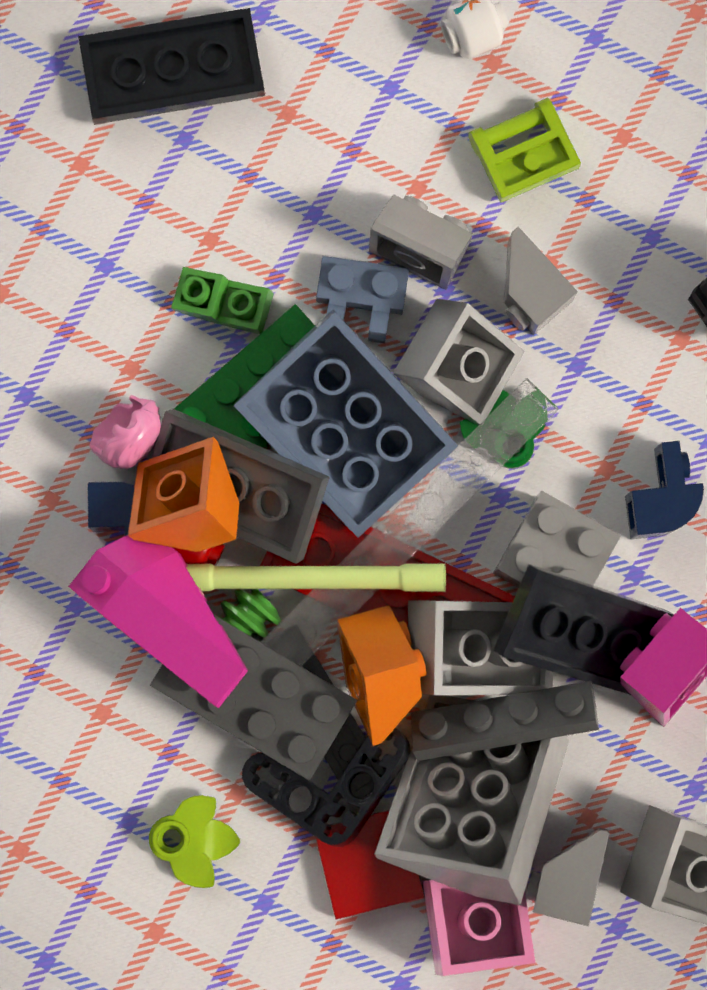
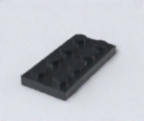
(171, 66)
(575, 628)

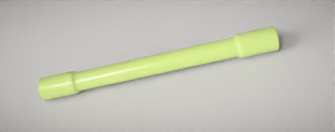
(403, 577)

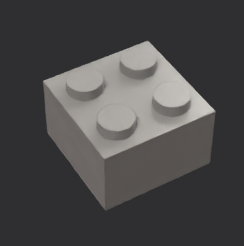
(557, 541)

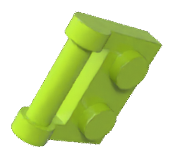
(531, 161)

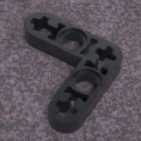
(323, 804)

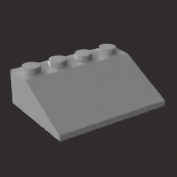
(473, 815)

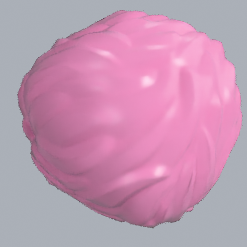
(127, 433)

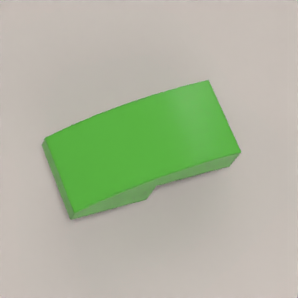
(222, 301)

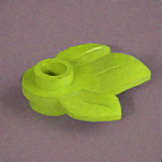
(200, 843)

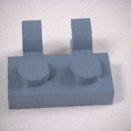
(364, 287)

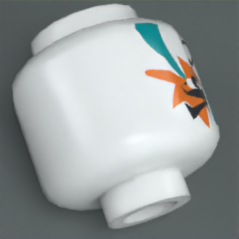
(474, 27)

